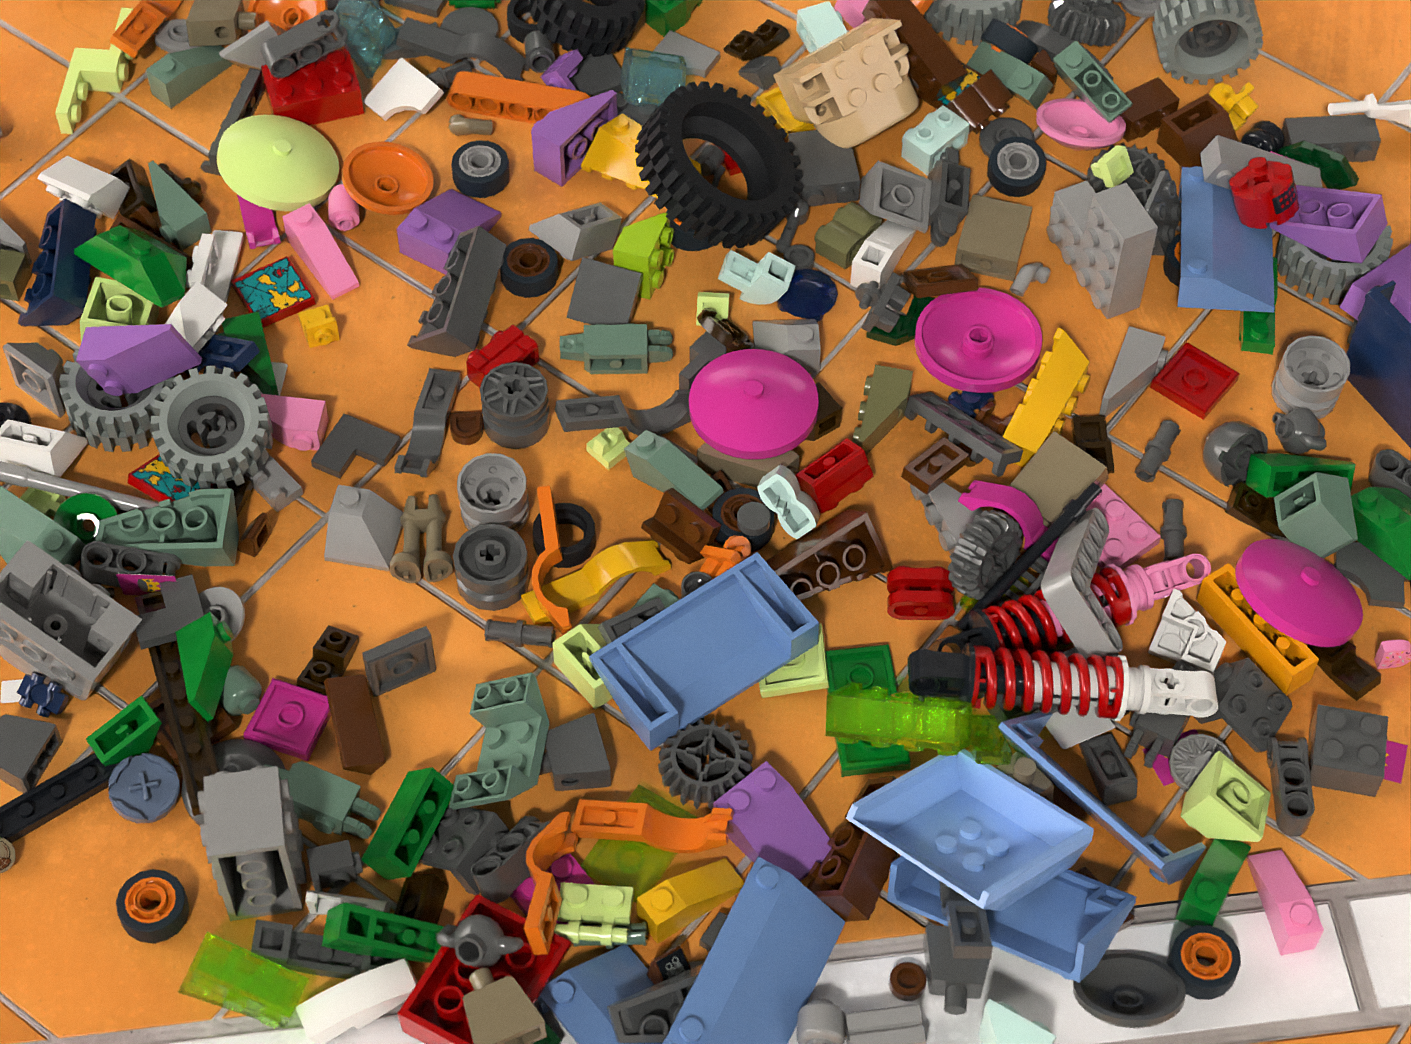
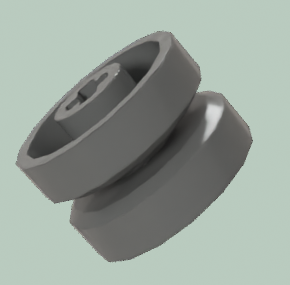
(491, 567)

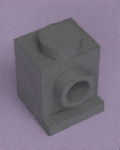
(333, 865)

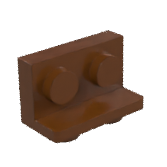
(681, 527)

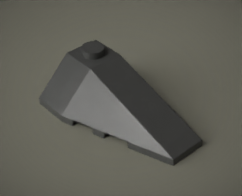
(651, 1012)

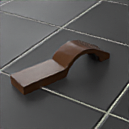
(946, 458)

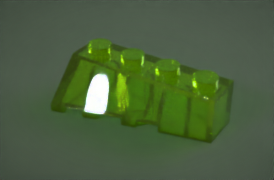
(898, 719)

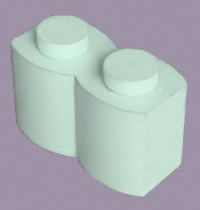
(794, 507)

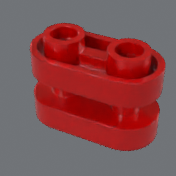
(920, 593)

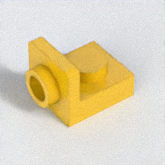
(319, 326)

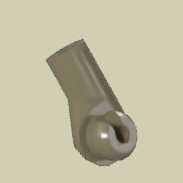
(465, 126)

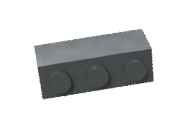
(1345, 134)

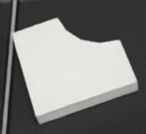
(402, 90)

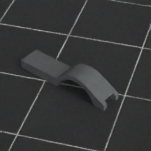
(452, 47)
(611, 413)
(430, 423)
(966, 925)

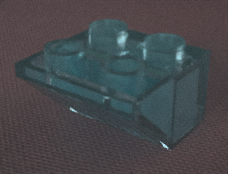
(368, 32)
(650, 76)

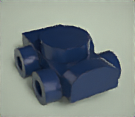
(970, 401)
(45, 695)

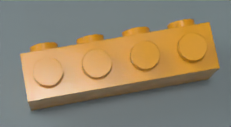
(1278, 656)

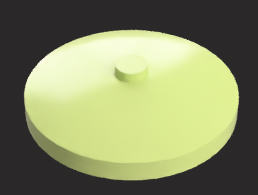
(277, 162)

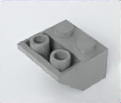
(579, 231)

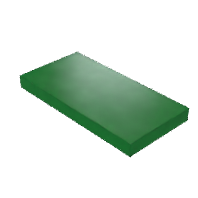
(872, 668)

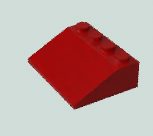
(436, 1005)

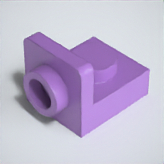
(562, 69)

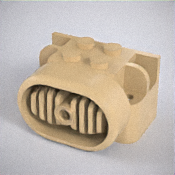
(852, 84)

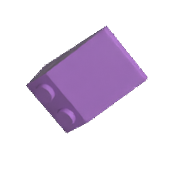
(566, 135)
(1336, 222)
(435, 225)
(134, 356)
(774, 823)

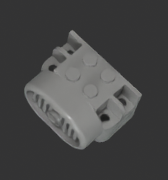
(59, 622)

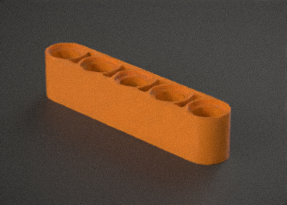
(508, 97)

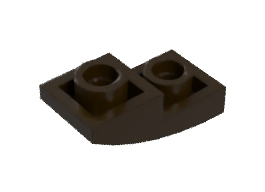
(753, 45)
(1253, 509)
(329, 659)

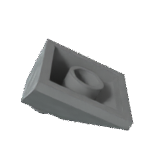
(247, 49)
(896, 196)
(793, 338)
(37, 373)
(362, 529)

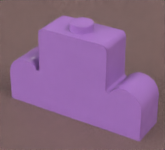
(1395, 268)

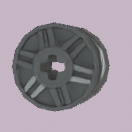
(515, 405)

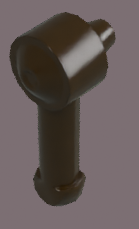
(190, 186)

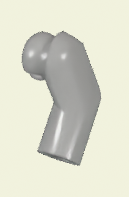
(1028, 274)

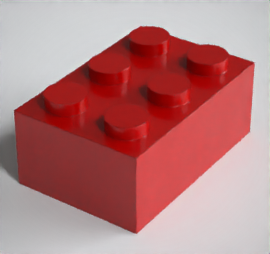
(317, 91)

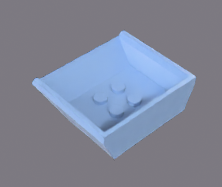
(973, 829)

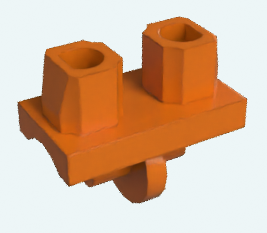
(722, 559)

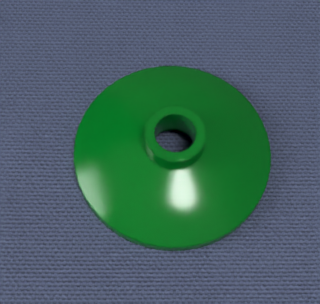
(80, 507)

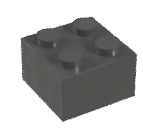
(1347, 750)

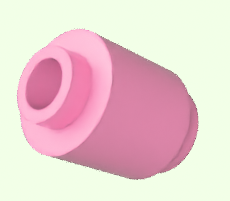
(342, 209)

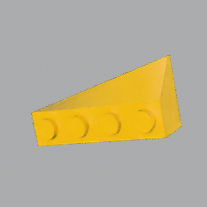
(615, 155)
(1049, 397)

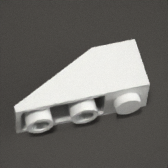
(880, 254)

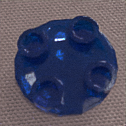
(809, 295)

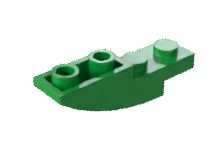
(1258, 328)

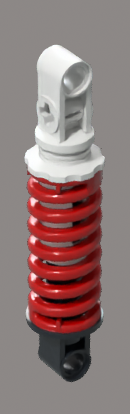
(1051, 680)

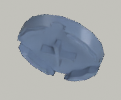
(144, 788)

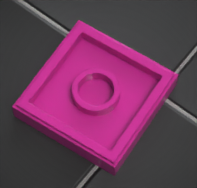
(289, 719)

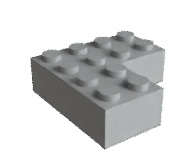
(1105, 242)

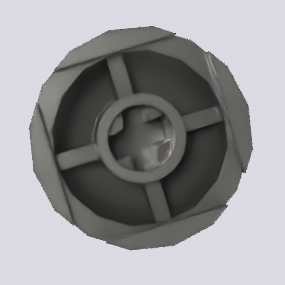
(1229, 451)

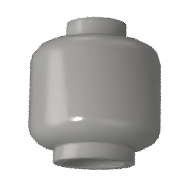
(820, 1023)

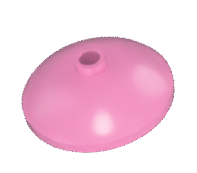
(1078, 125)

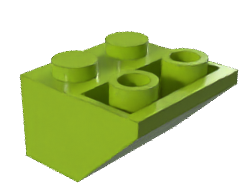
(646, 250)

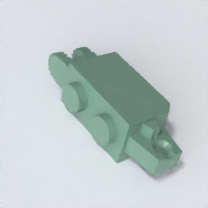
(617, 348)
(328, 800)

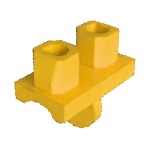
(1238, 106)

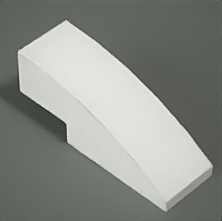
(356, 1001)

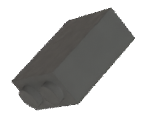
(827, 169)

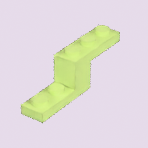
(91, 71)

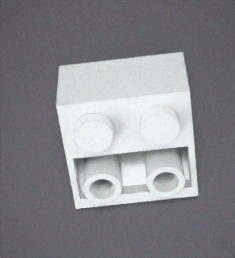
(85, 186)
(198, 315)
(39, 447)

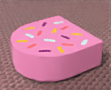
(1393, 654)

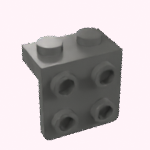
(1164, 210)
(1249, 703)
(462, 840)

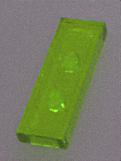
(988, 742)

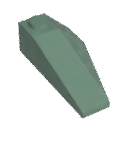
(23, 523)
(194, 528)

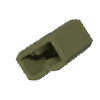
(845, 234)

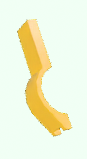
(597, 574)

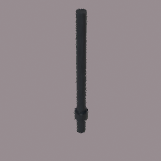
(1073, 512)

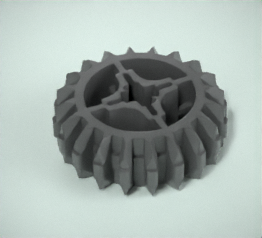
(1087, 21)
(1145, 167)
(984, 553)
(690, 749)

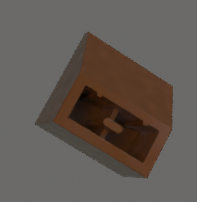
(1192, 128)

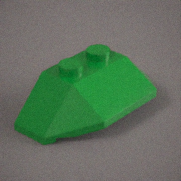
(138, 263)
(1385, 525)

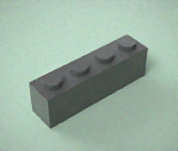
(461, 295)

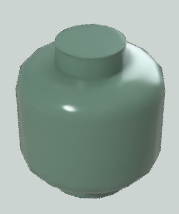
(240, 692)

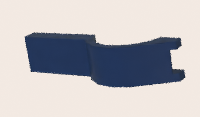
(226, 352)

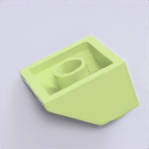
(1226, 802)

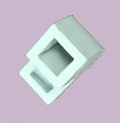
(759, 282)

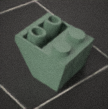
(1317, 514)

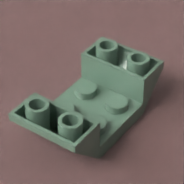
(511, 742)

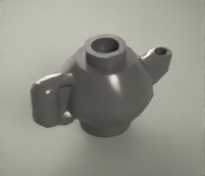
(1299, 431)
(478, 941)

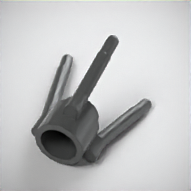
(710, 162)

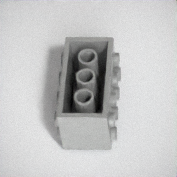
(253, 842)

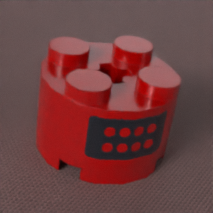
(1264, 193)

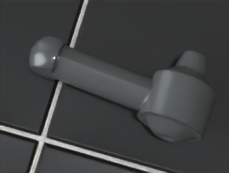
(795, 217)

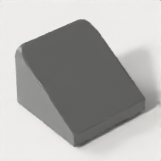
(761, 71)

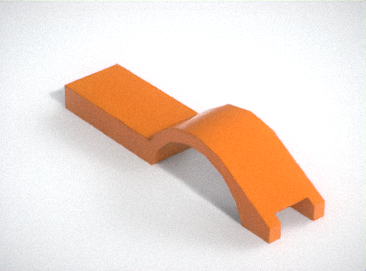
(143, 24)
(547, 559)
(644, 824)
(546, 899)

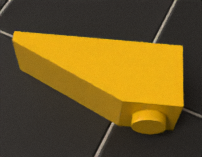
(686, 898)

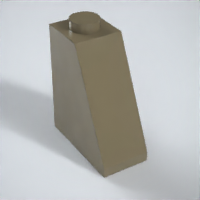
(743, 470)

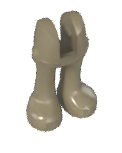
(437, 563)

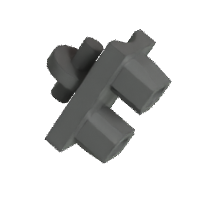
(878, 299)

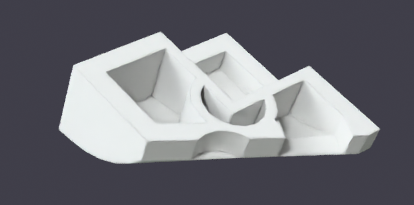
(1186, 637)
(321, 902)

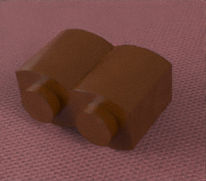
(980, 101)

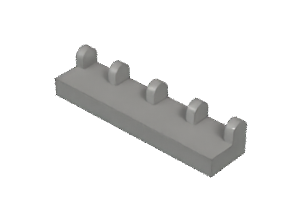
(272, 480)

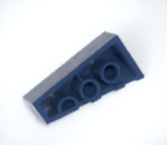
(61, 276)

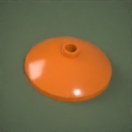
(286, 11)
(387, 178)

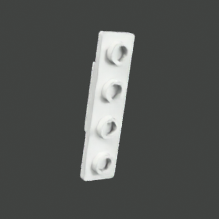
(215, 262)

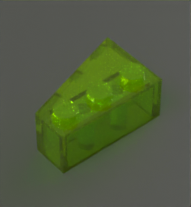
(243, 982)

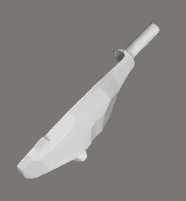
(1392, 111)

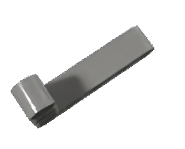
(1069, 591)

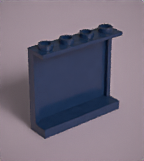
(1382, 359)

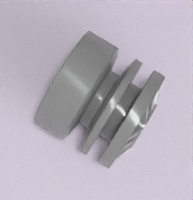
(1311, 376)
(493, 492)

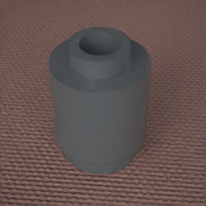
(538, 51)

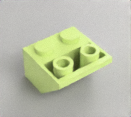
(572, 658)

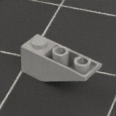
(945, 513)

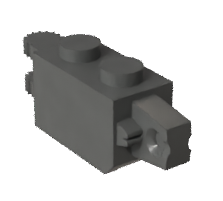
(948, 196)
(1157, 730)

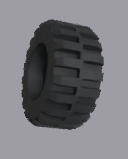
(587, 26)

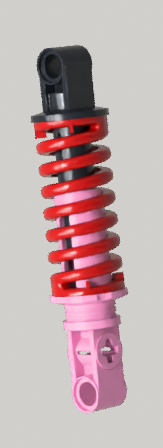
(1117, 591)

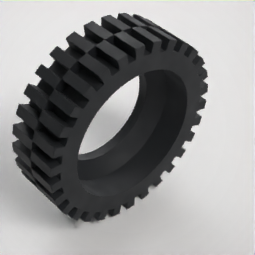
(742, 134)

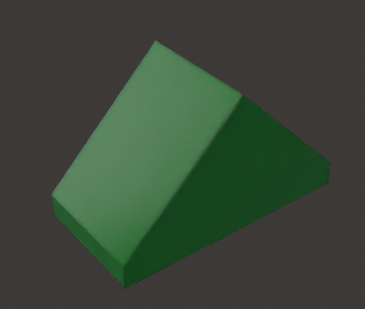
(126, 733)

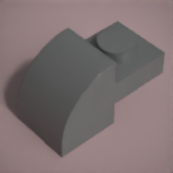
(700, 354)

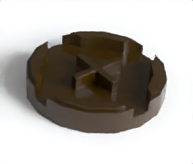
(724, 331)

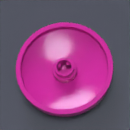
(978, 340)
(753, 404)
(1299, 593)

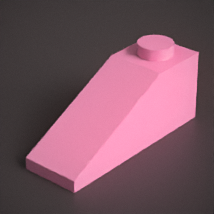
(319, 251)
(297, 421)
(1285, 902)

